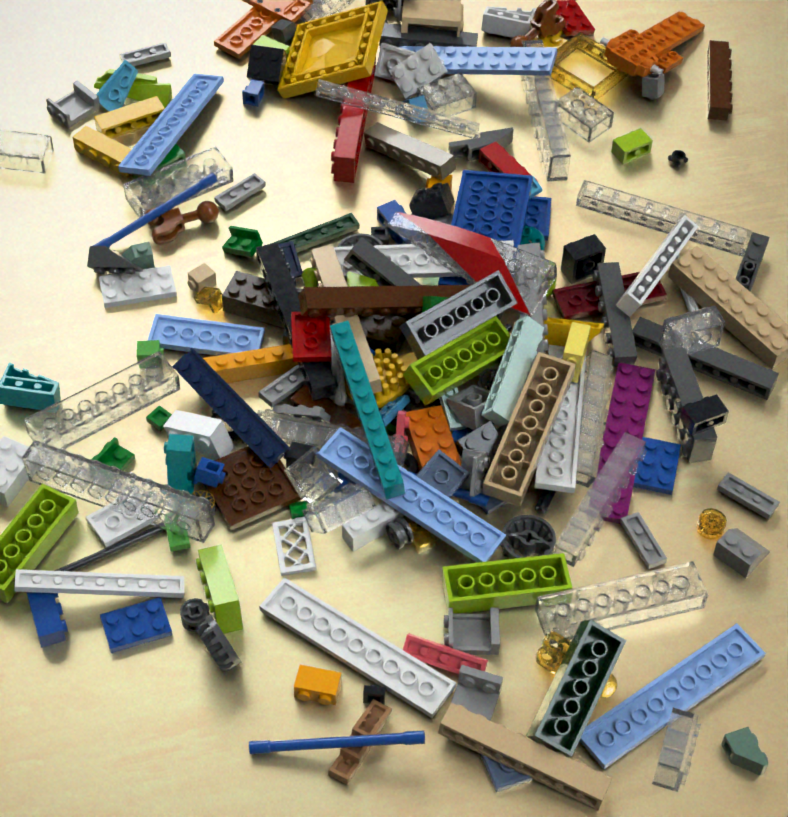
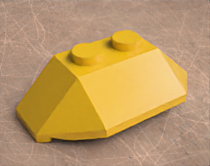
(559, 330)

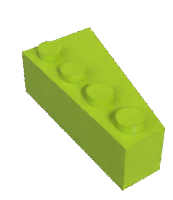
(219, 588)

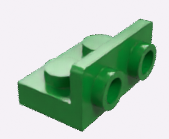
(242, 241)
(115, 455)

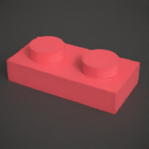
(402, 423)

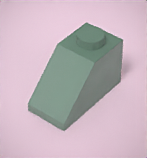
(141, 255)

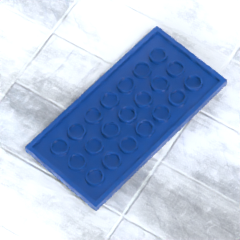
(492, 207)

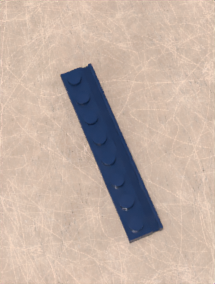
(231, 408)

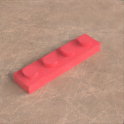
(441, 655)

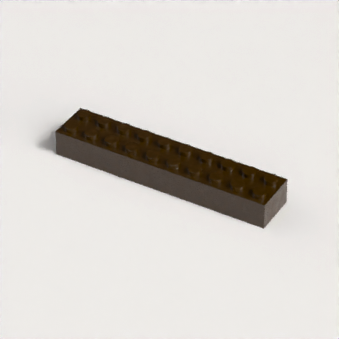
(250, 298)

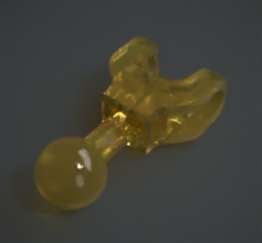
(557, 656)

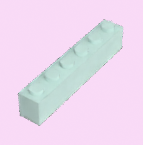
(513, 371)

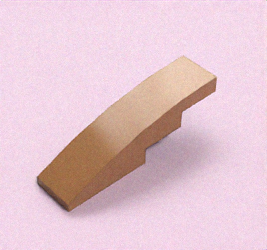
(351, 757)

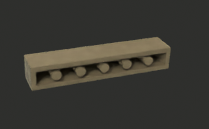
(410, 151)

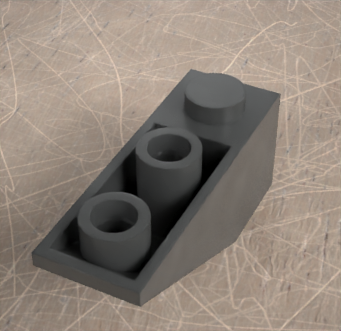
(106, 259)

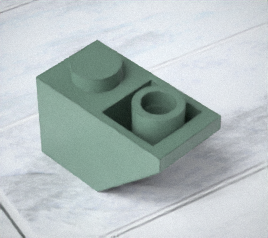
(743, 751)

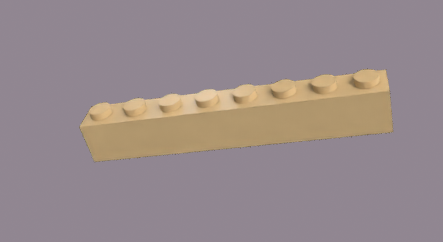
(524, 755)

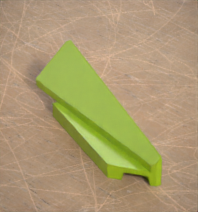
(142, 88)

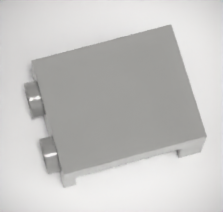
(74, 105)
(473, 632)

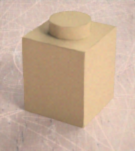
(201, 277)

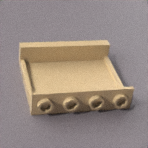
(433, 13)

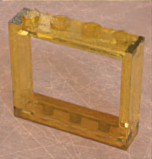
(595, 51)

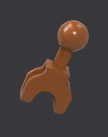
(543, 23)
(173, 221)

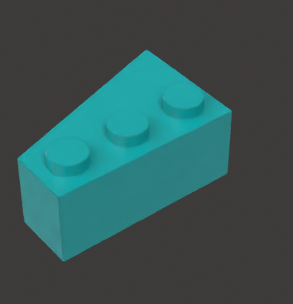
(27, 390)
(180, 462)

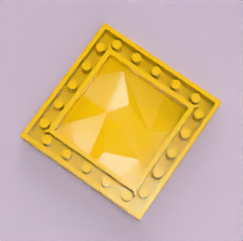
(333, 49)

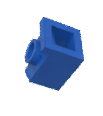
(253, 93)
(209, 472)

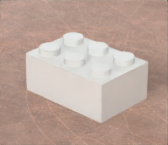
(12, 469)

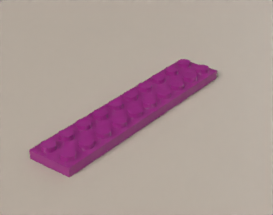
(626, 414)

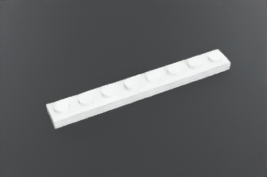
(99, 583)

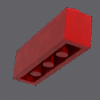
(498, 160)

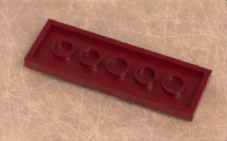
(581, 299)

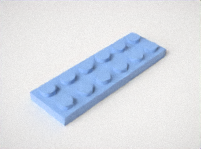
(204, 335)

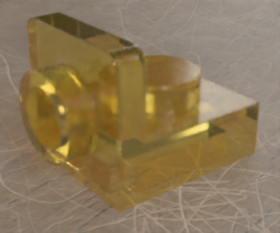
(211, 297)
(422, 538)

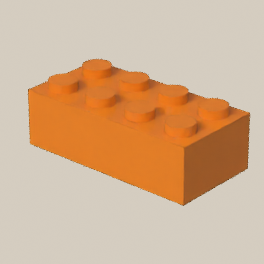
(428, 434)

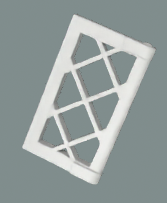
(297, 566)

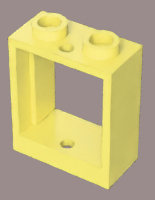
(576, 347)

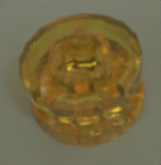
(711, 523)

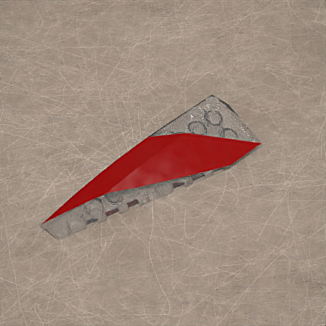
(479, 256)

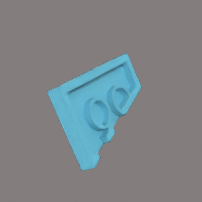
(116, 89)

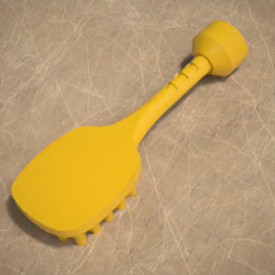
(391, 371)

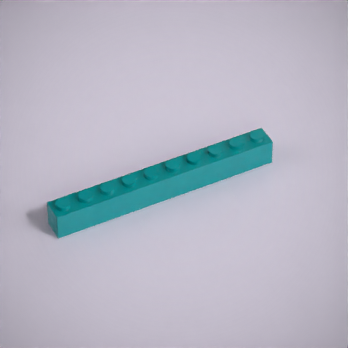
(367, 410)

